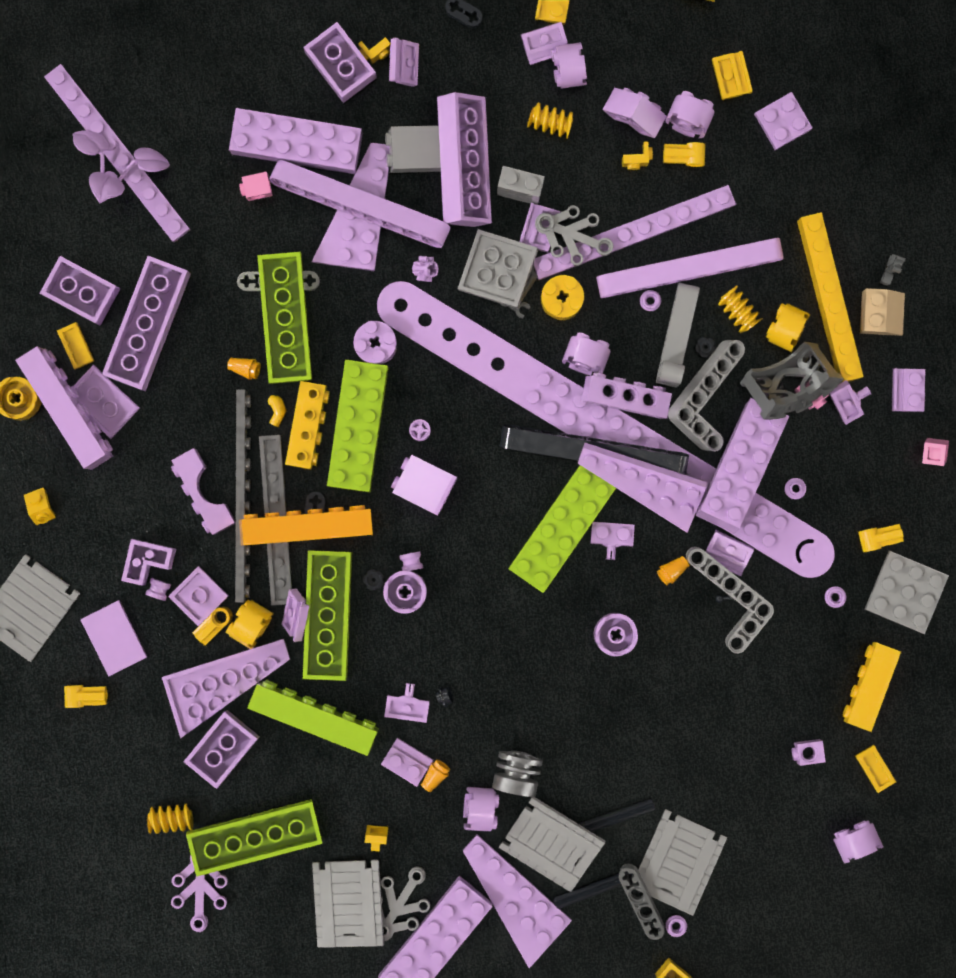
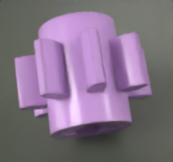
(425, 268)

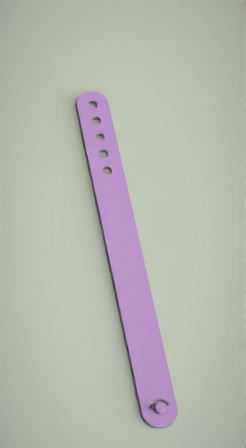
(560, 404)

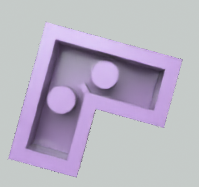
(635, 110)
(142, 556)

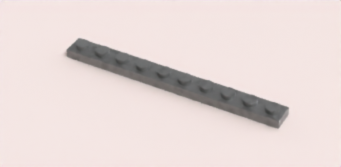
(243, 486)

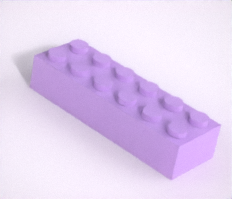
(295, 141)
(464, 159)
(146, 323)
(64, 408)
(741, 468)
(439, 933)

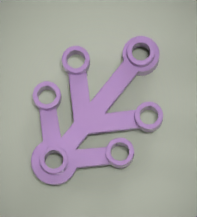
(199, 886)

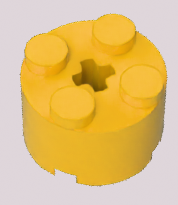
(551, 291)
(788, 327)
(29, 399)
(250, 623)

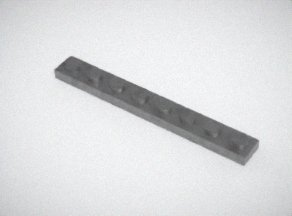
(274, 502)

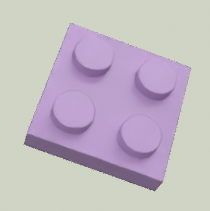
(783, 121)
(198, 596)

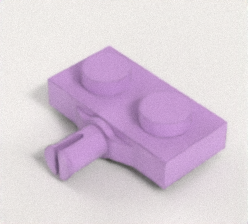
(848, 401)
(612, 536)
(407, 706)

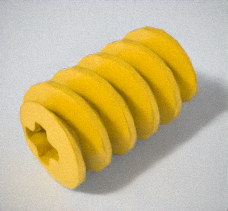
(550, 120)
(739, 310)
(170, 819)

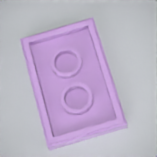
(105, 401)
(114, 638)

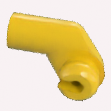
(278, 408)

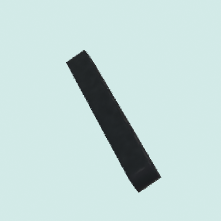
(571, 446)

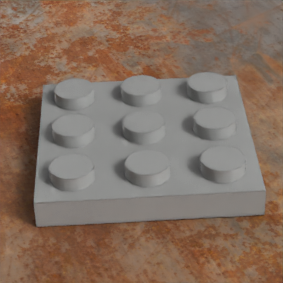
(498, 269)
(906, 592)

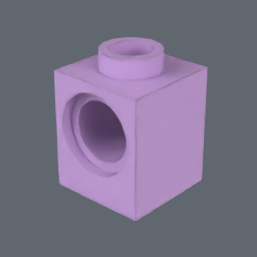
(817, 756)

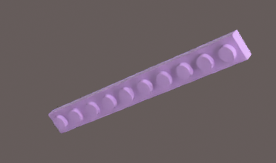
(117, 153)
(640, 230)

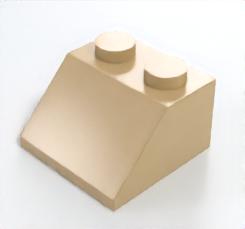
(882, 312)

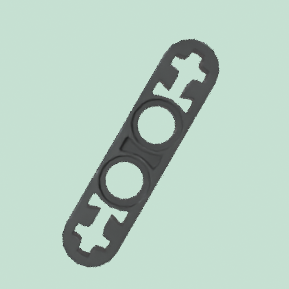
(643, 901)

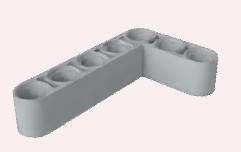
(678, 331)
(703, 394)
(735, 592)

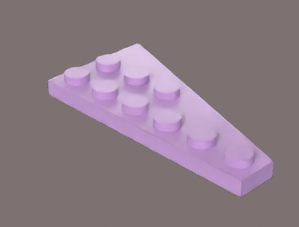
(349, 239)
(657, 488)
(209, 687)
(523, 908)

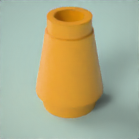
(245, 367)
(671, 571)
(436, 774)

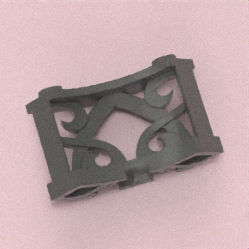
(766, 380)

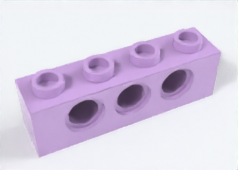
(594, 394)

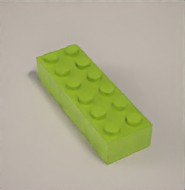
(284, 317)
(357, 426)
(561, 528)
(328, 615)
(312, 717)
(253, 837)

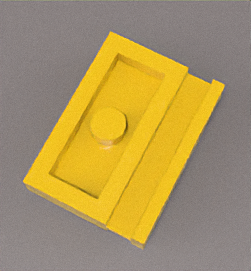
(552, 11)
(732, 75)

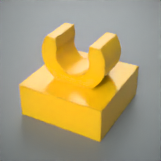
(376, 836)

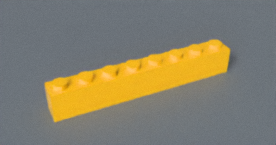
(829, 297)

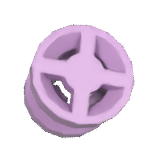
(417, 428)
(411, 561)
(158, 589)

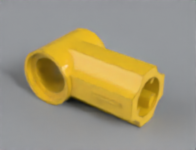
(690, 154)
(876, 538)
(212, 626)
(78, 696)

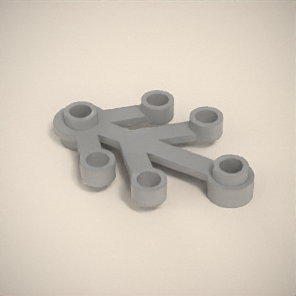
(570, 233)
(398, 908)

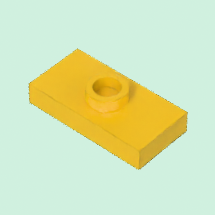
(75, 345)
(875, 768)

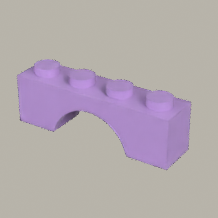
(190, 468)

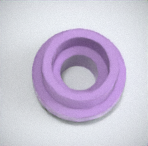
(653, 294)
(788, 488)
(841, 600)
(676, 932)

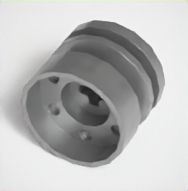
(517, 773)

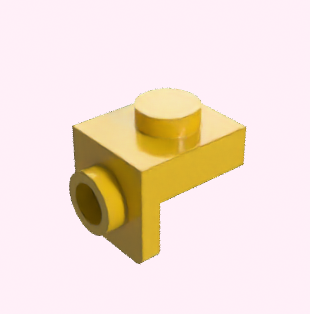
(379, 51)
(634, 161)
(38, 506)

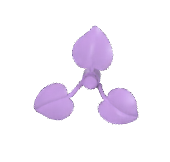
(106, 184)

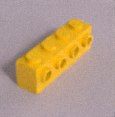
(306, 425)
(872, 686)

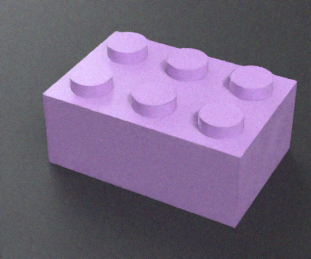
(340, 62)
(80, 290)
(221, 749)

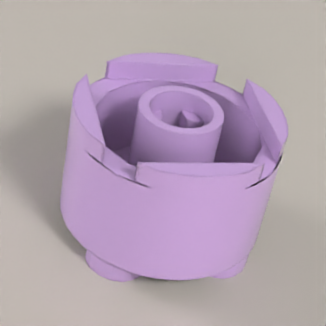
(570, 65)
(690, 115)
(371, 331)
(586, 355)
(396, 583)
(627, 631)
(480, 809)
(857, 842)

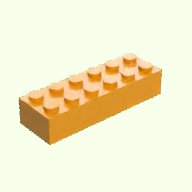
(305, 527)

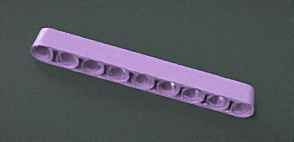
(359, 203)
(690, 267)

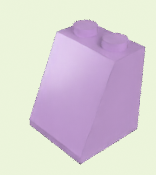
(424, 484)

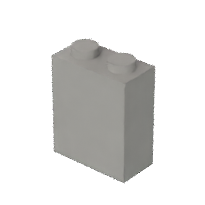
(413, 149)
(520, 185)

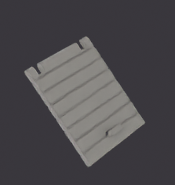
(32, 607)
(552, 844)
(680, 862)
(348, 904)

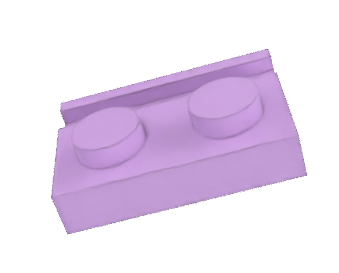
(541, 41)
(404, 62)
(530, 234)
(908, 390)
(729, 552)
(295, 615)
(407, 762)

